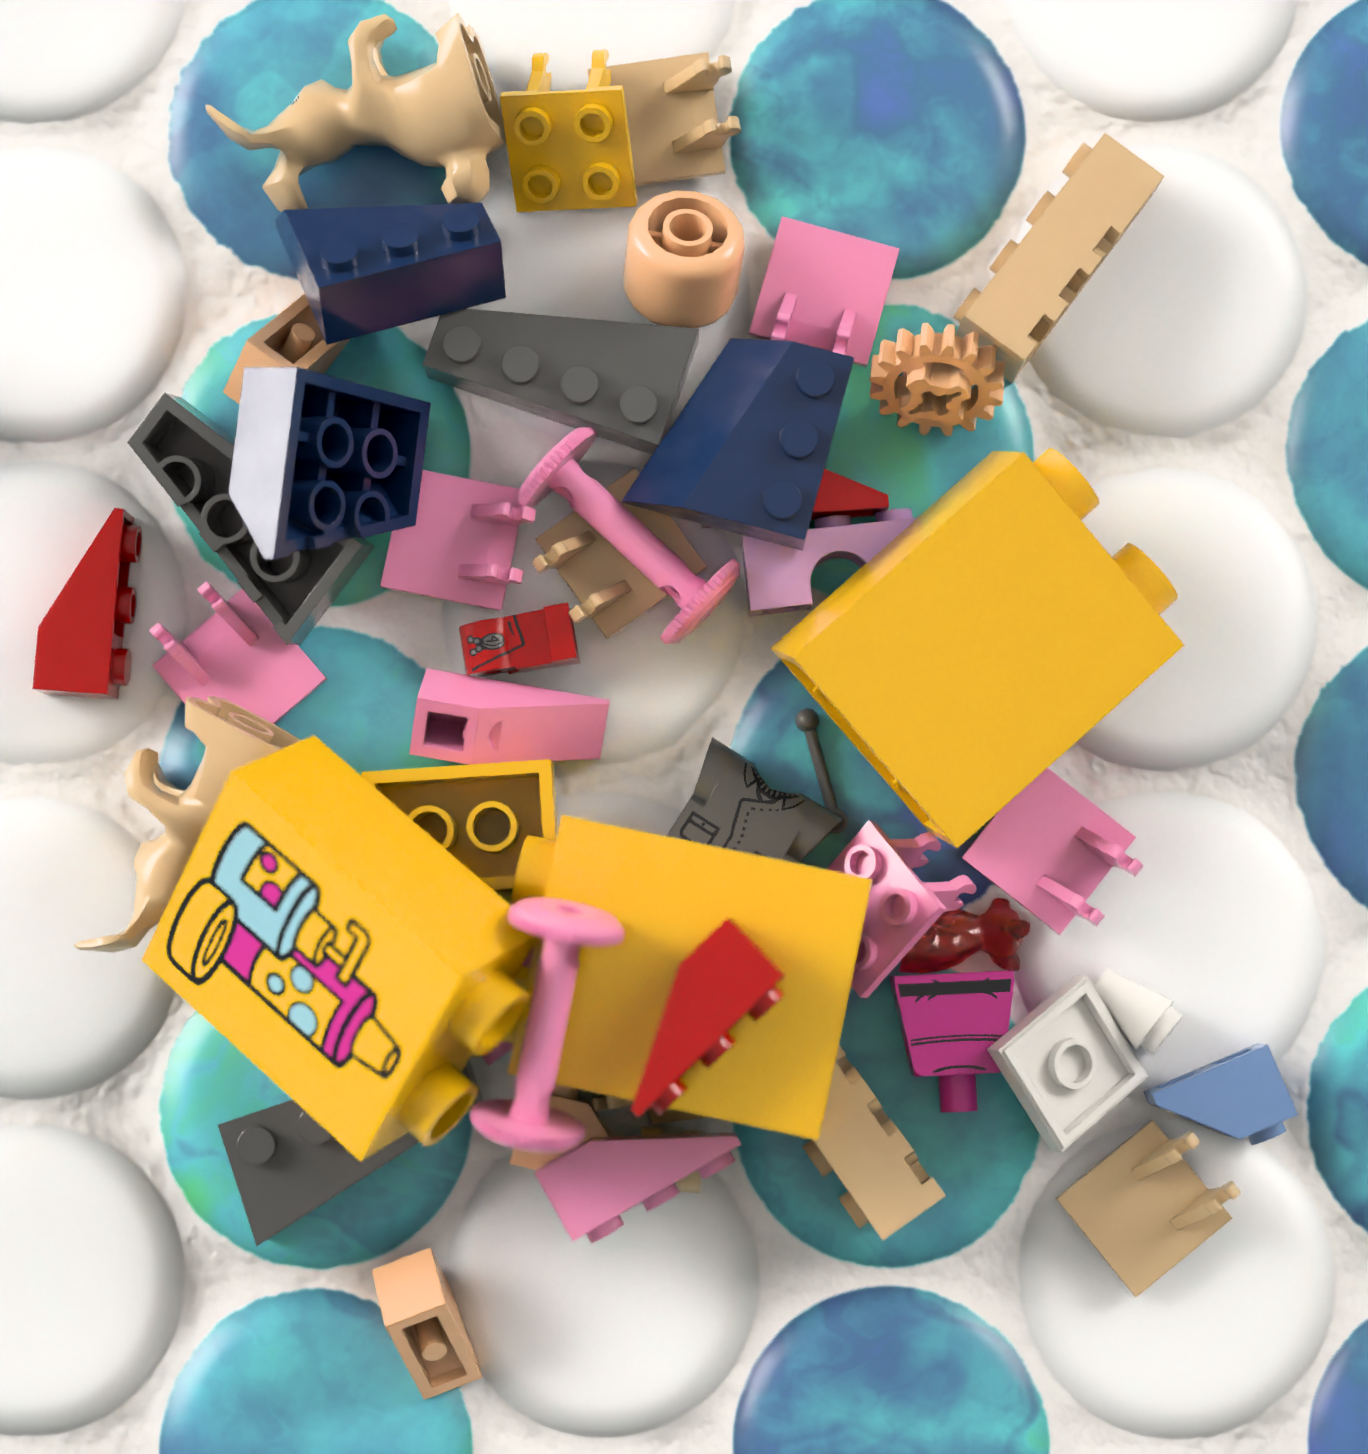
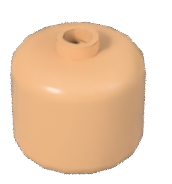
(683, 259)

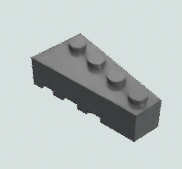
(568, 369)
(194, 466)
(294, 1165)

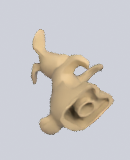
(430, 115)
(231, 741)

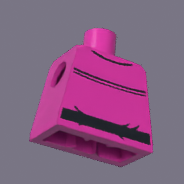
(950, 1026)

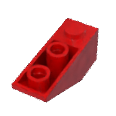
(84, 628)
(708, 996)

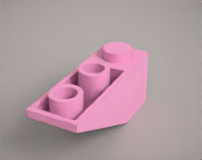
(502, 721)
(617, 1172)

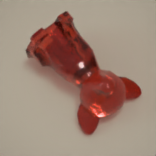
(962, 934)

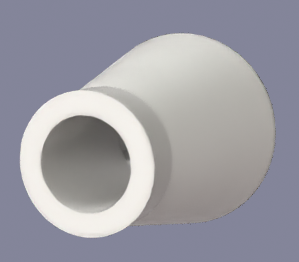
(1138, 1011)

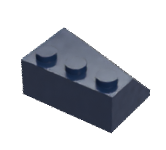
(392, 263)
(750, 442)
(324, 459)

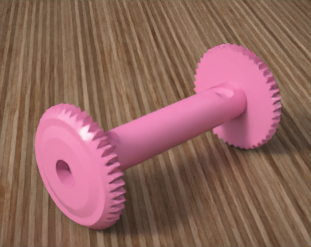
(627, 534)
(529, 1120)

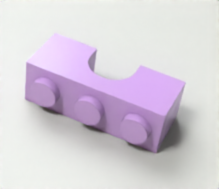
(781, 576)

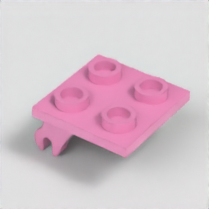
(824, 289)
(459, 542)
(237, 659)
(1051, 851)
(898, 903)

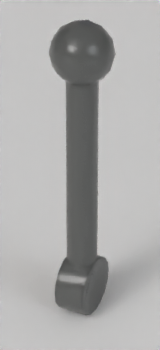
(807, 722)

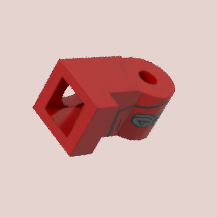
(520, 642)

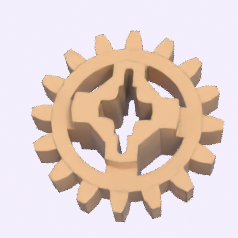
(937, 379)

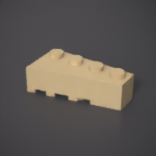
(1059, 253)
(869, 1156)

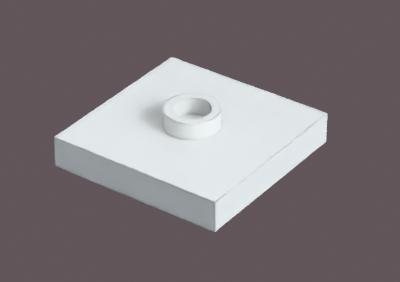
(1068, 1063)

